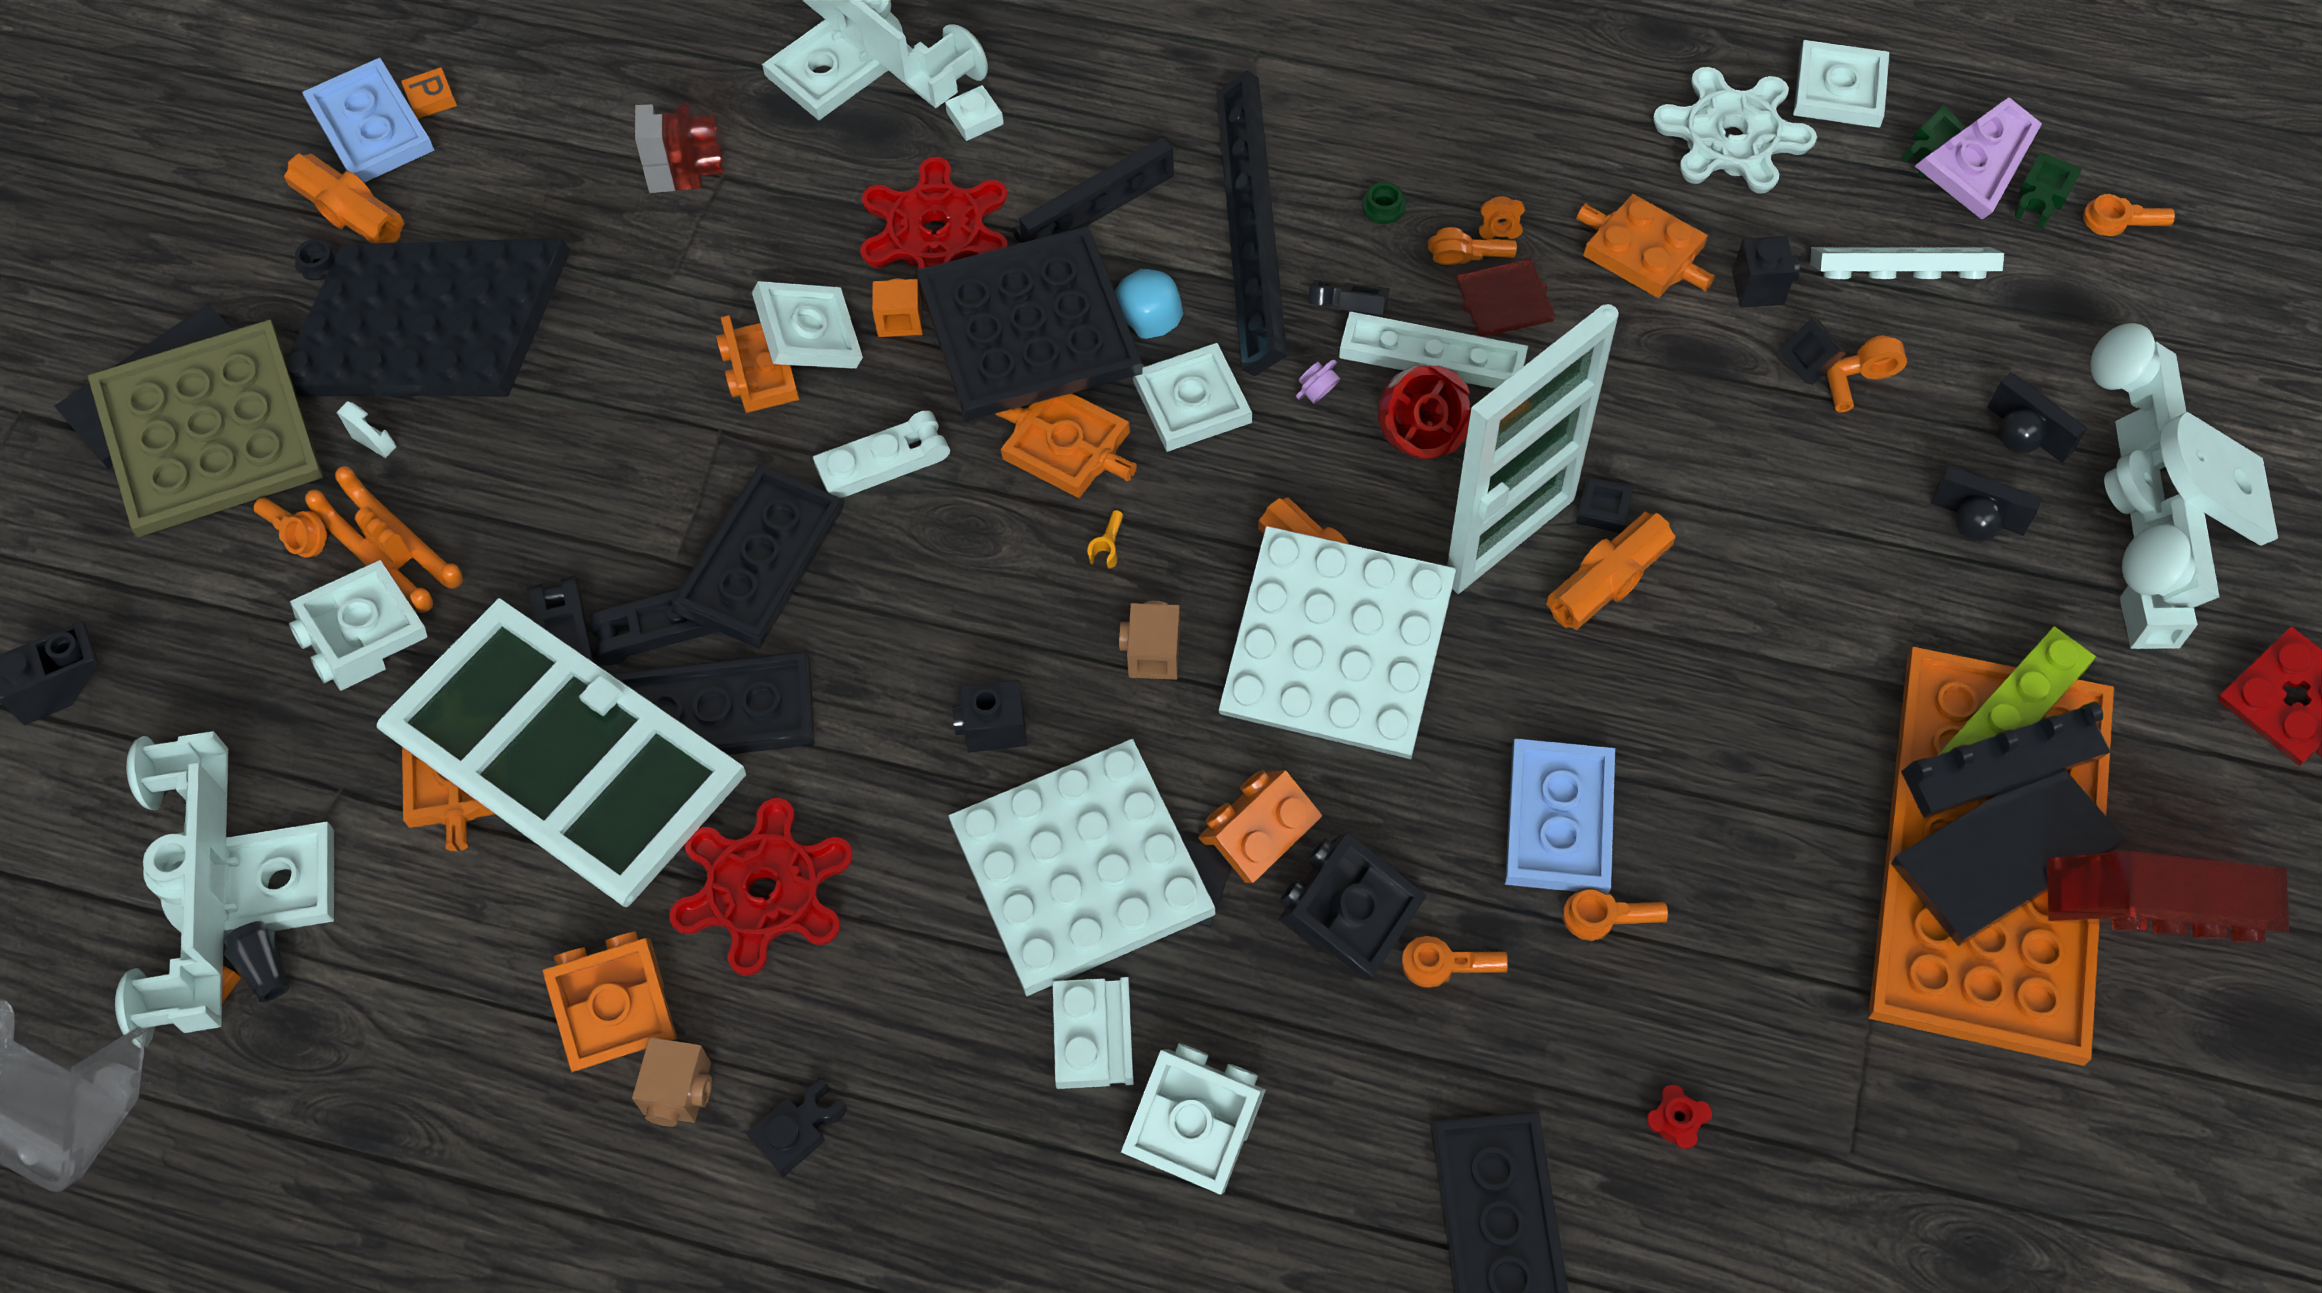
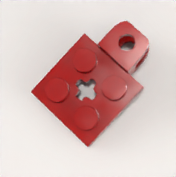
(2259, 696)

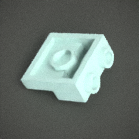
(355, 625)
(1194, 1117)

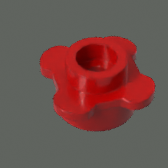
(1674, 1131)

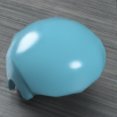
(1149, 302)

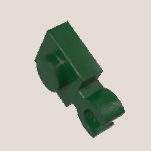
(1933, 134)
(2046, 187)

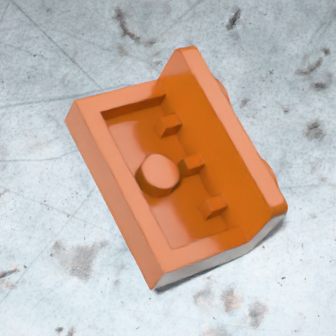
(753, 372)
(1260, 823)

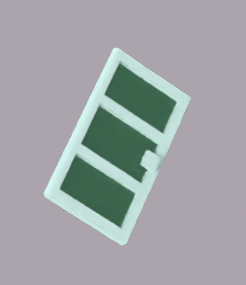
(1528, 447)
(562, 751)

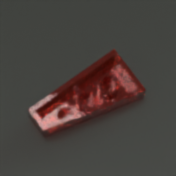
(2169, 895)

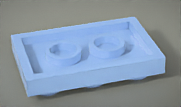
(368, 121)
(1560, 816)

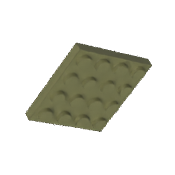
(204, 428)

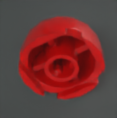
(1425, 411)

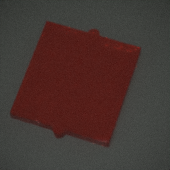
(1505, 298)

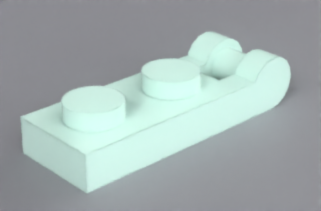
(882, 456)

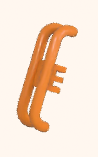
(385, 539)

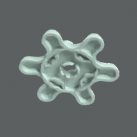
(1726, 108)

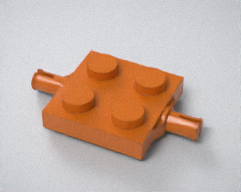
(1645, 246)
(1067, 442)
(436, 800)

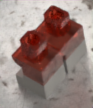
(676, 148)

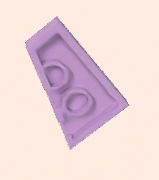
(1983, 157)

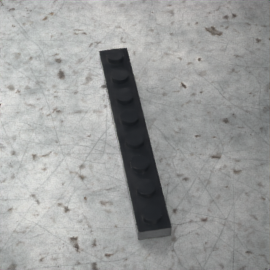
(1251, 225)

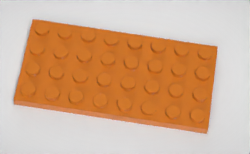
(2023, 978)

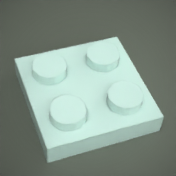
(1841, 83)
(806, 325)
(1192, 397)

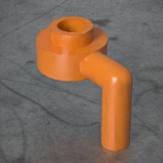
(1876, 359)

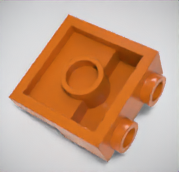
(608, 1000)

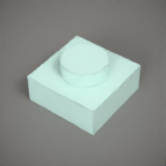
(974, 113)

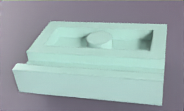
(1092, 1033)

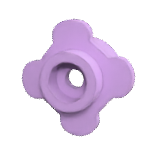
(1318, 381)

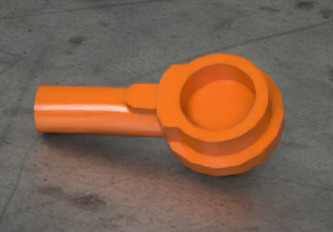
(2111, 215)
(1454, 247)
(300, 533)
(1592, 914)
(1431, 962)

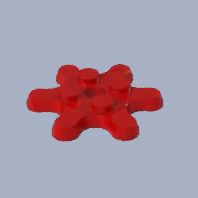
(930, 201)
(734, 868)

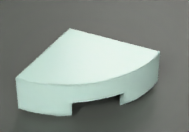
(355, 423)

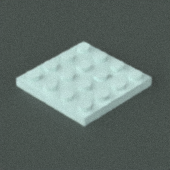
(1338, 642)
(1081, 866)

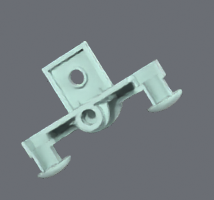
(860, 45)
(2207, 468)
(213, 882)

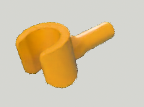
(1107, 541)

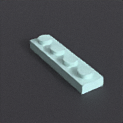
(1923, 261)
(1408, 345)

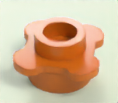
(1497, 209)

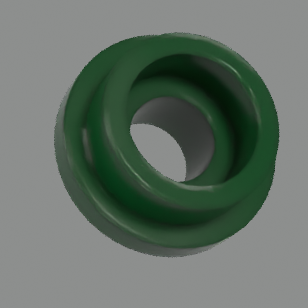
(1384, 203)

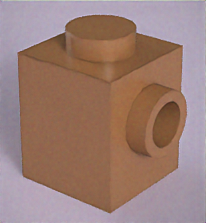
(1152, 640)
(672, 1082)

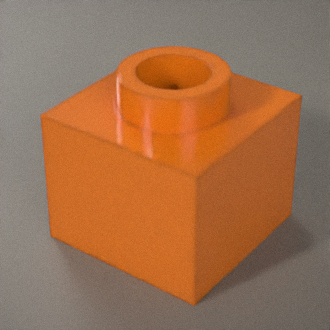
(897, 308)

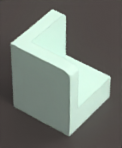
(2155, 623)

